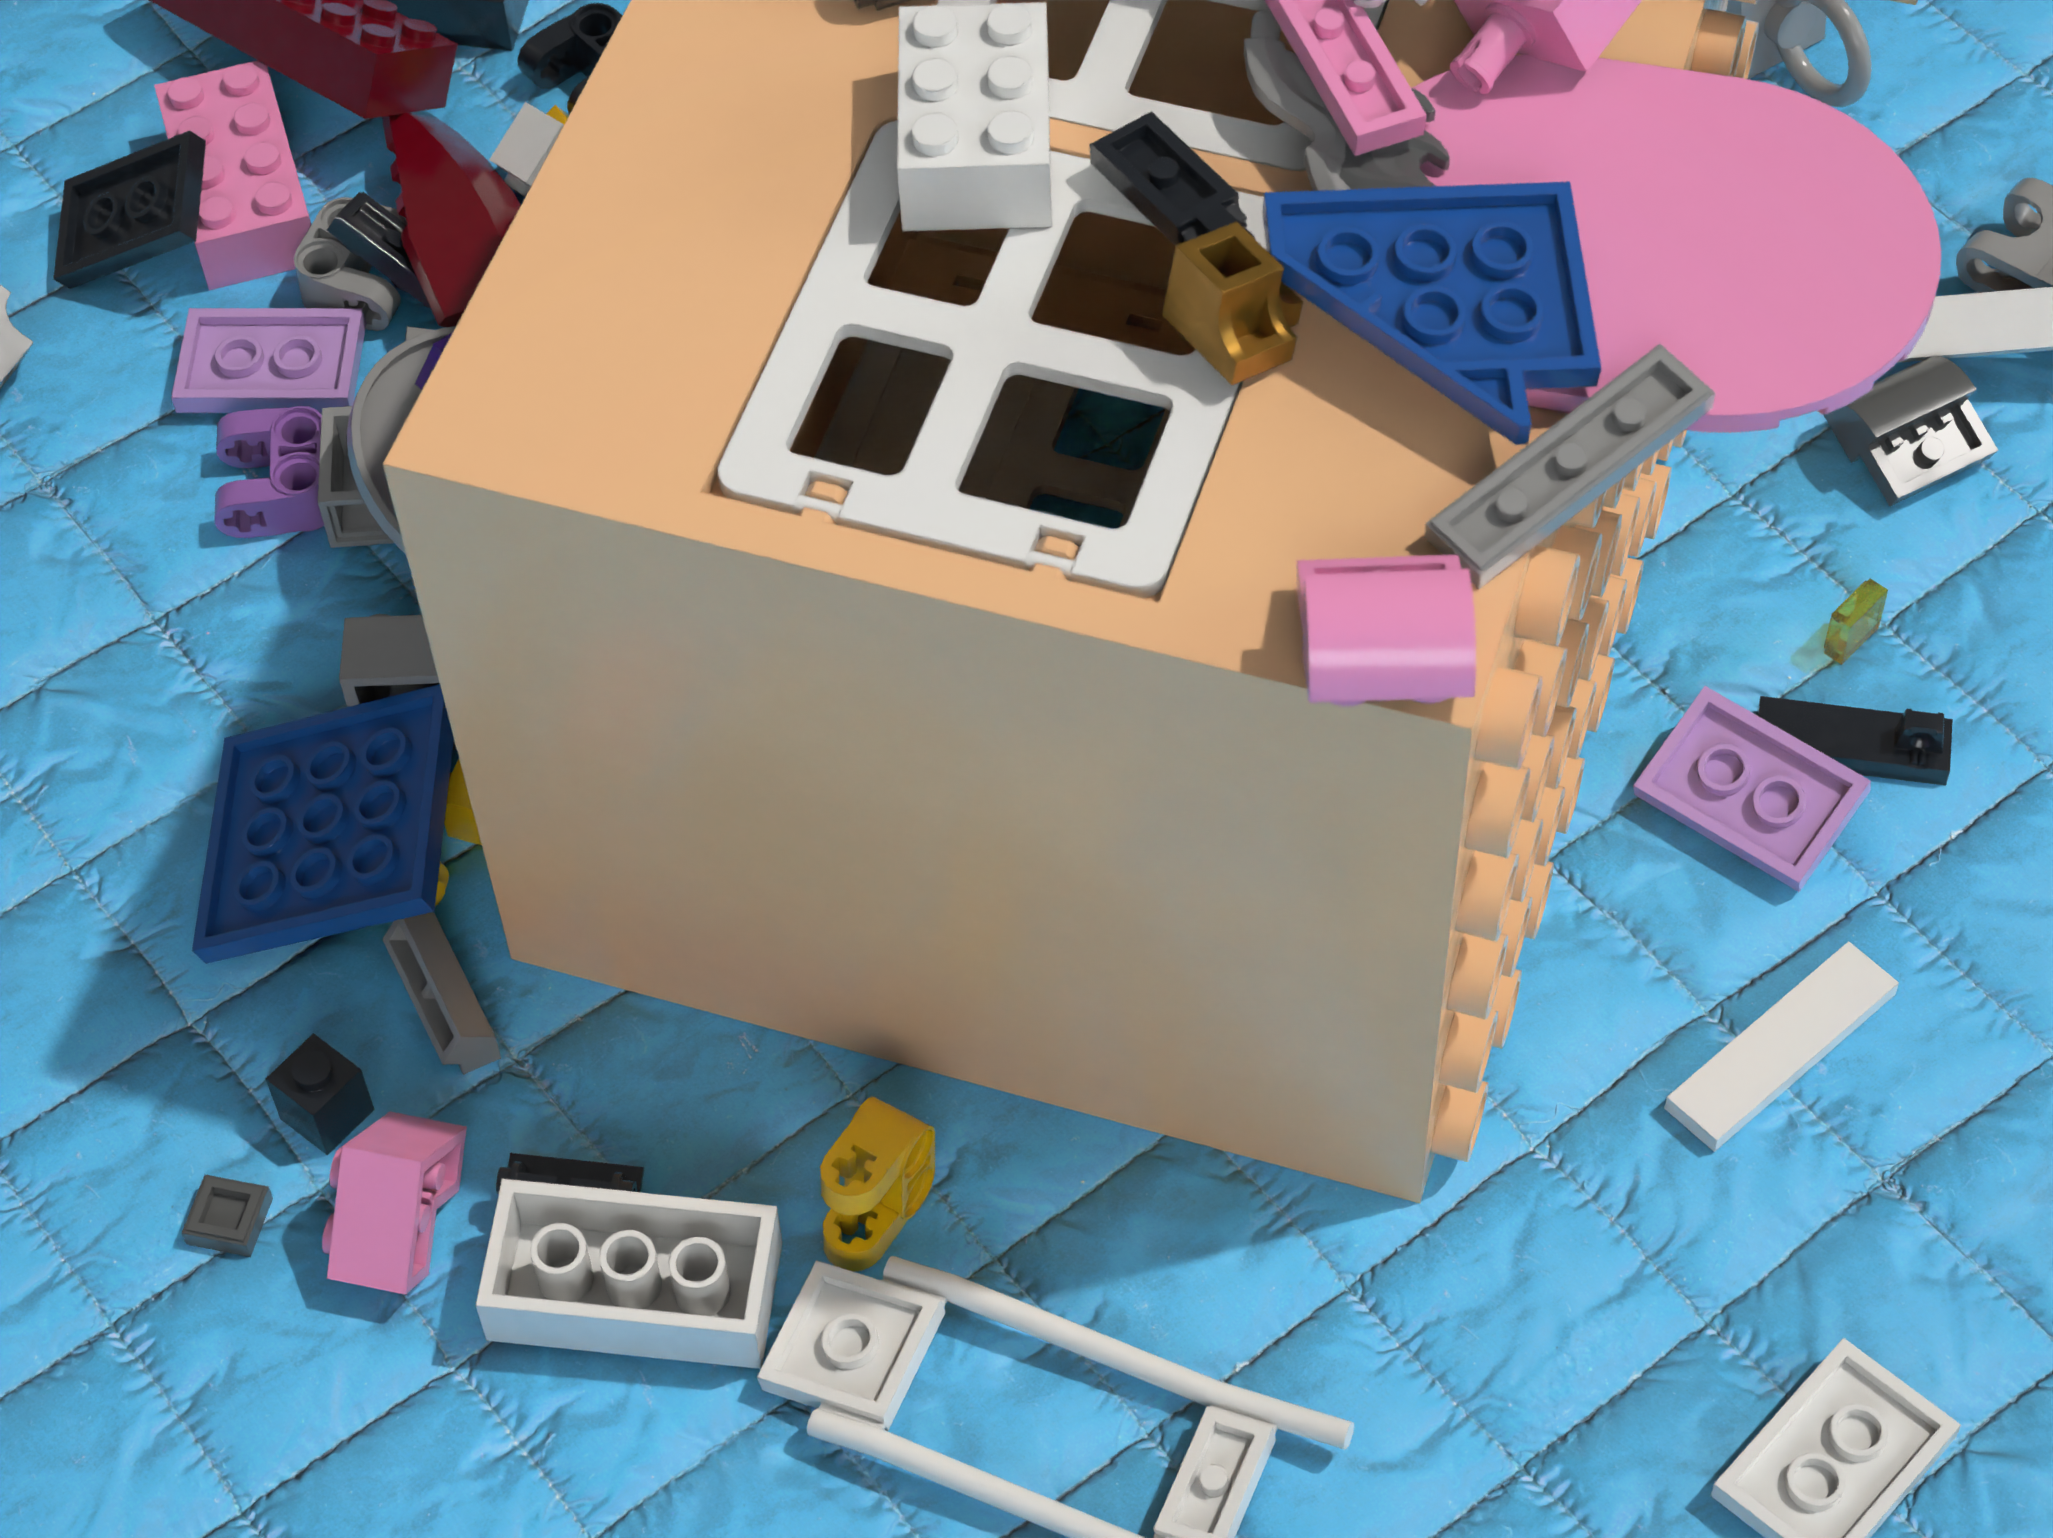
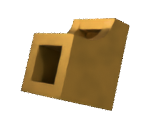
(1232, 303)

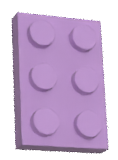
(268, 359)
(1752, 788)

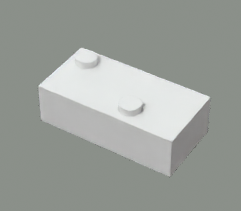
(630, 1273)

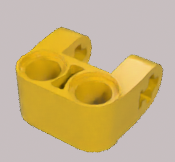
(886, 1176)

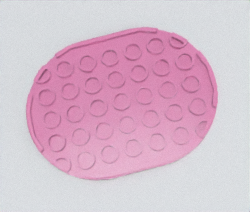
(1714, 221)

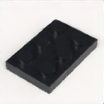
(130, 210)

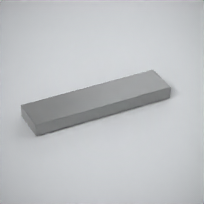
(1570, 465)

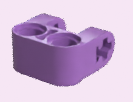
(287, 499)

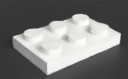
(1836, 1453)

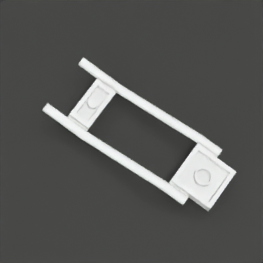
(862, 1339)

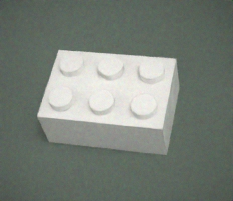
(974, 117)

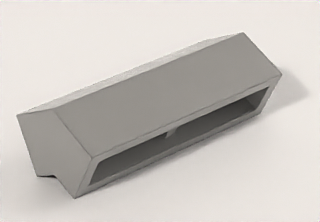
(441, 993)

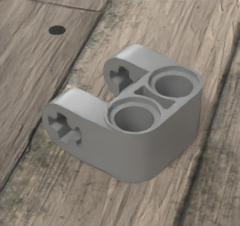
(339, 279)

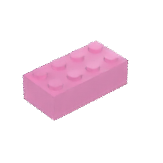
(250, 186)

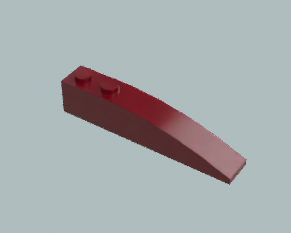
(452, 209)

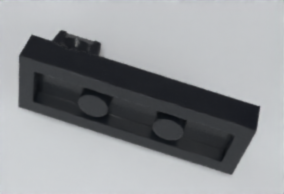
(1869, 741)

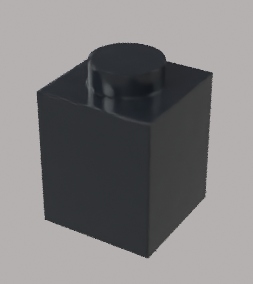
(320, 1094)

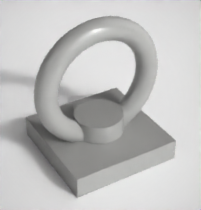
(1794, 25)

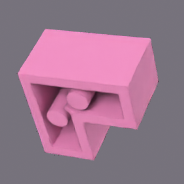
(388, 1200)

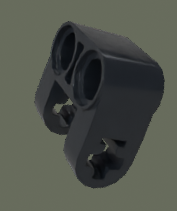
(568, 48)

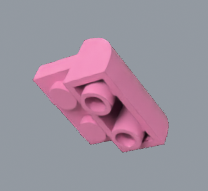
(1387, 629)

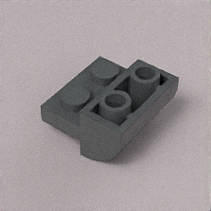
(1914, 428)

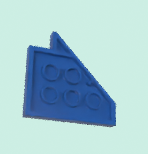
(1452, 283)

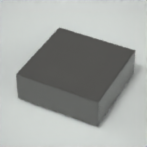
(227, 1215)

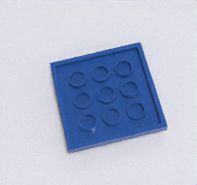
(326, 825)

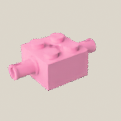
(1550, 30)

